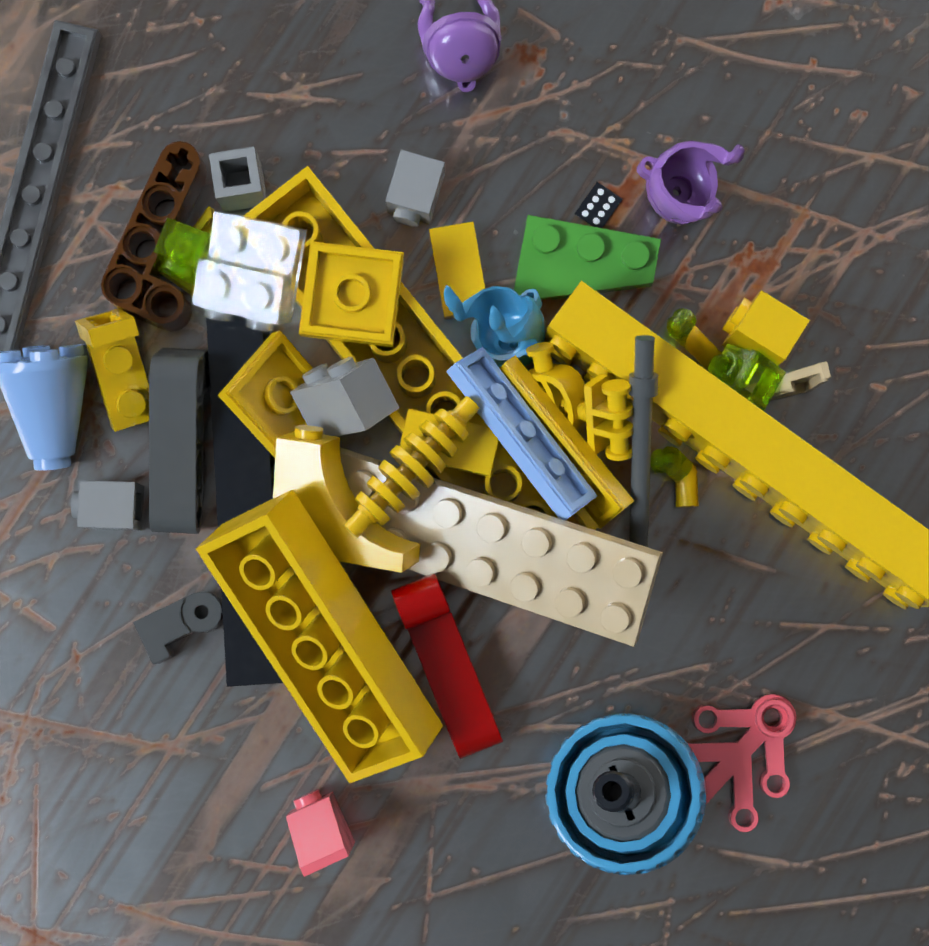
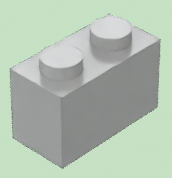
(344, 397)

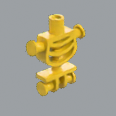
(597, 404)

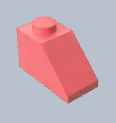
(319, 831)

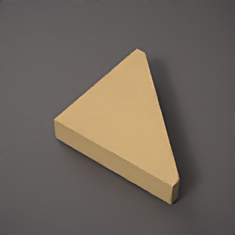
(800, 381)

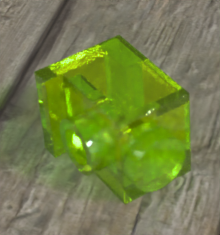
(180, 249)
(737, 368)

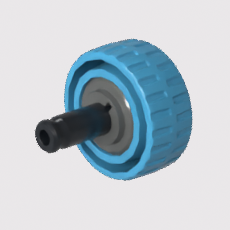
(626, 794)

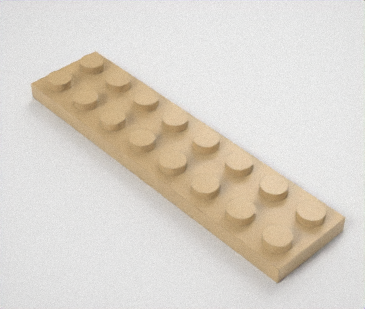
(521, 554)

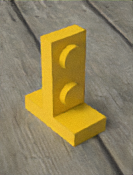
(117, 366)

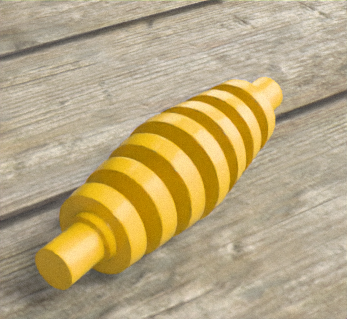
(412, 466)

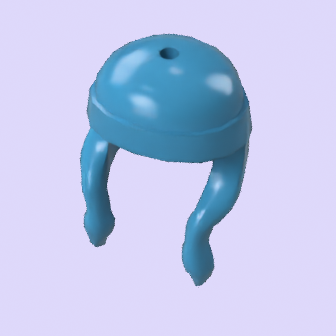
(503, 321)

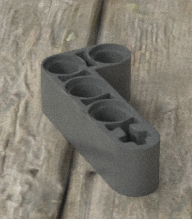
(176, 439)

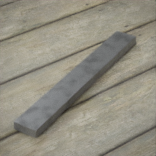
(42, 171)

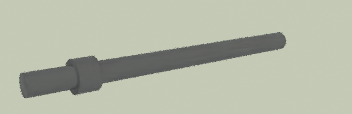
(643, 389)

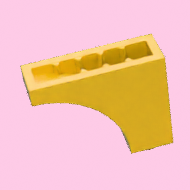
(314, 471)

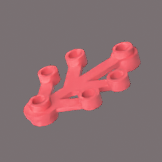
(735, 757)

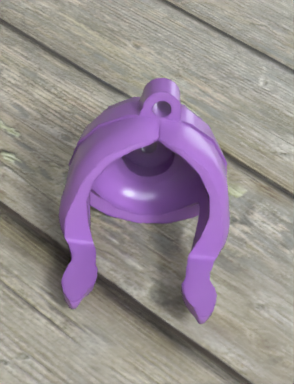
(461, 35)
(690, 172)

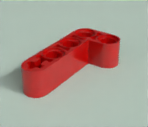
(447, 665)

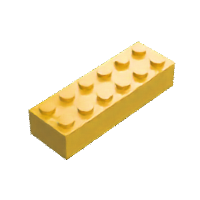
(320, 637)

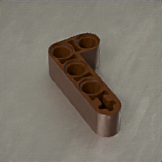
(144, 226)

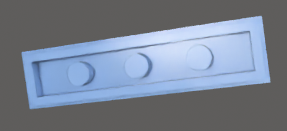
(522, 434)

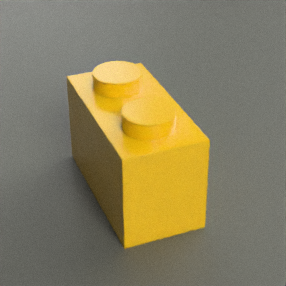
(765, 327)

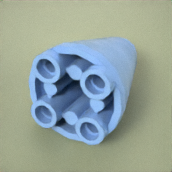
(45, 400)

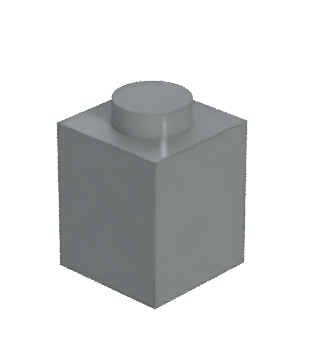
(237, 178)
(415, 188)
(108, 505)

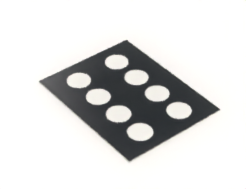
(598, 206)

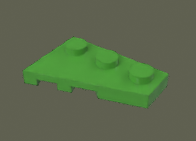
(563, 253)

